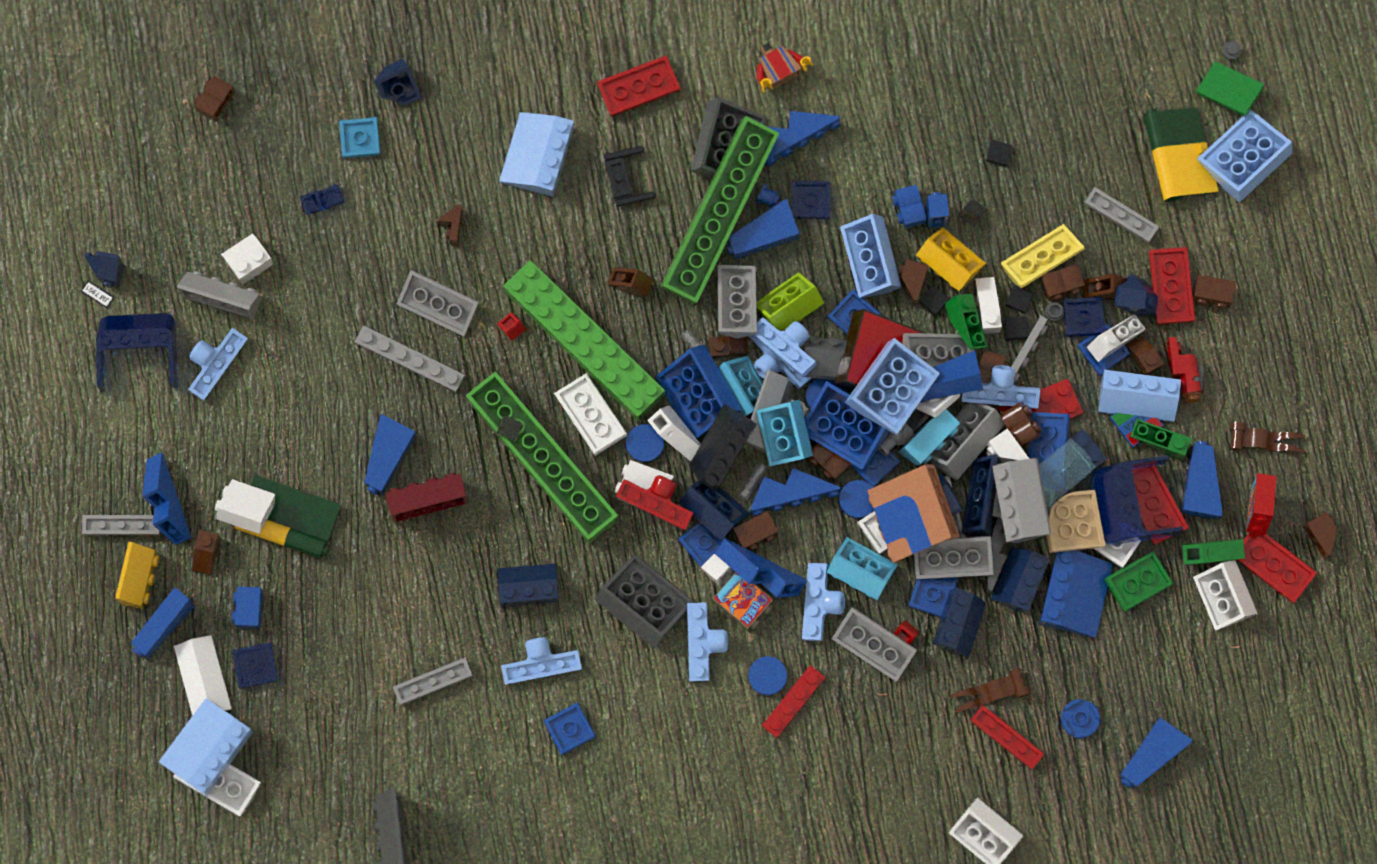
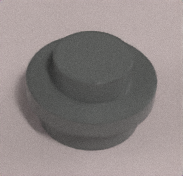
(1231, 50)
(1054, 311)

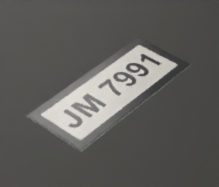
(97, 294)

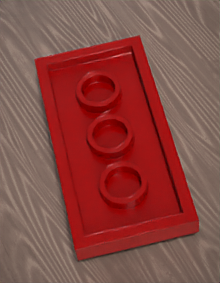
(638, 86)
(1172, 285)
(1055, 399)
(1156, 502)
(1276, 566)

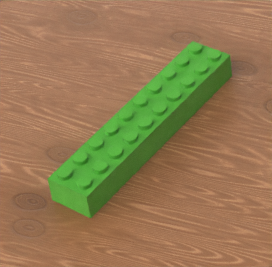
(719, 210)
(584, 340)
(544, 459)

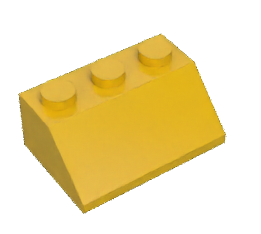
(950, 259)
(137, 576)

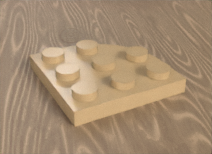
(1075, 523)

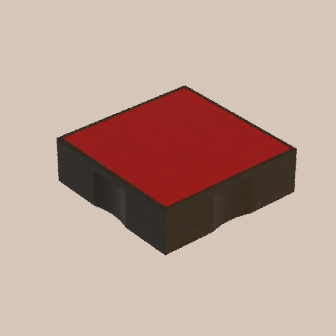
(865, 341)

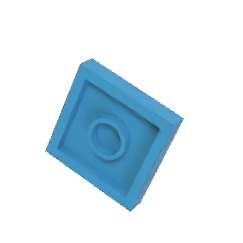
(359, 137)

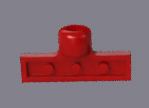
(656, 500)

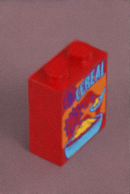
(1261, 504)

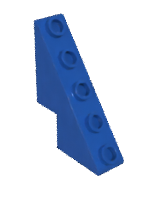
(801, 129)
(798, 489)
(161, 494)
(759, 570)

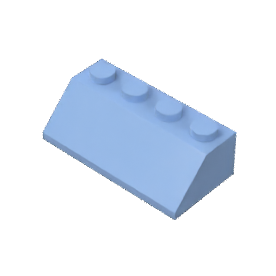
(870, 256)
(1139, 395)

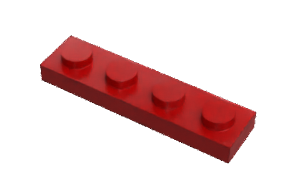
(793, 701)
(1007, 737)

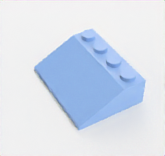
(537, 152)
(1246, 155)
(892, 386)
(206, 746)

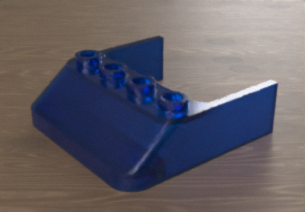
(133, 333)
(1120, 505)

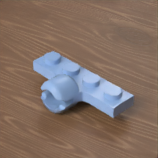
(787, 345)
(214, 361)
(772, 362)
(1003, 391)
(819, 602)
(702, 641)
(540, 662)

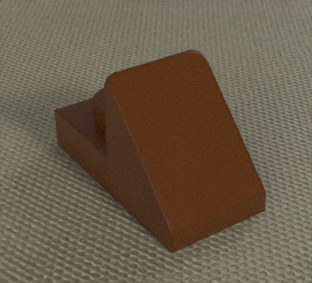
(452, 219)
(728, 346)

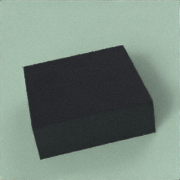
(999, 153)
(1019, 299)
(933, 300)
(1016, 328)

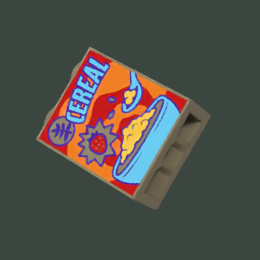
(743, 602)

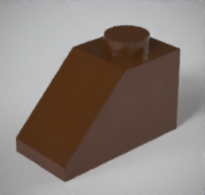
(912, 278)
(630, 281)
(1102, 286)
(1145, 356)
(1322, 533)
(205, 552)

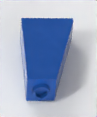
(766, 231)
(955, 377)
(387, 454)
(1201, 486)
(162, 623)
(1157, 749)

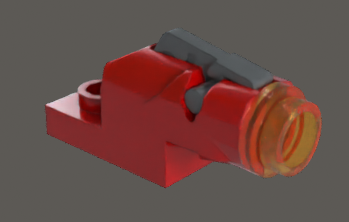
(1186, 369)

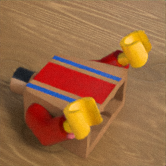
(779, 66)

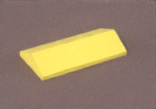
(1042, 256)

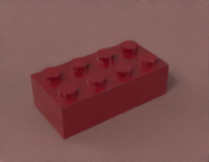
(426, 497)

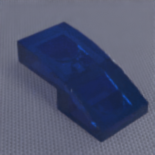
(322, 200)

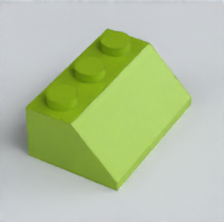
(789, 302)

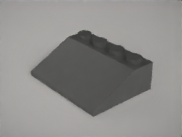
(716, 133)
(643, 601)
(390, 827)

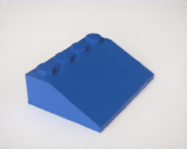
(696, 389)
(843, 428)
(1075, 593)

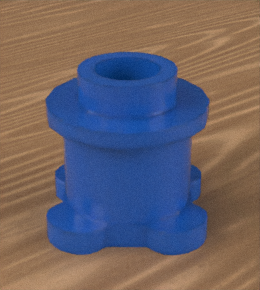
(768, 196)

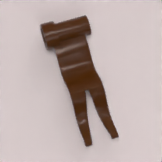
(1261, 438)
(995, 690)

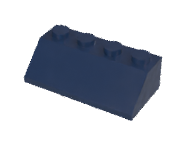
(980, 498)

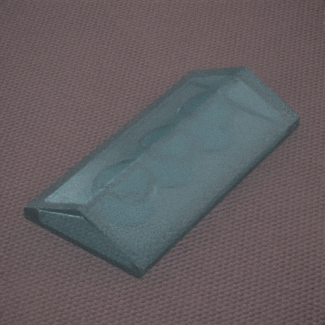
(1064, 470)

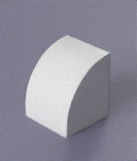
(717, 570)

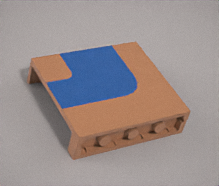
(912, 512)

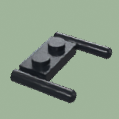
(619, 177)

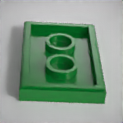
(1230, 89)
(1138, 581)

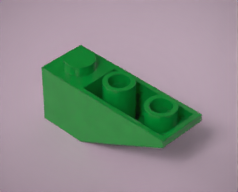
(965, 319)
(1161, 439)
(1213, 551)

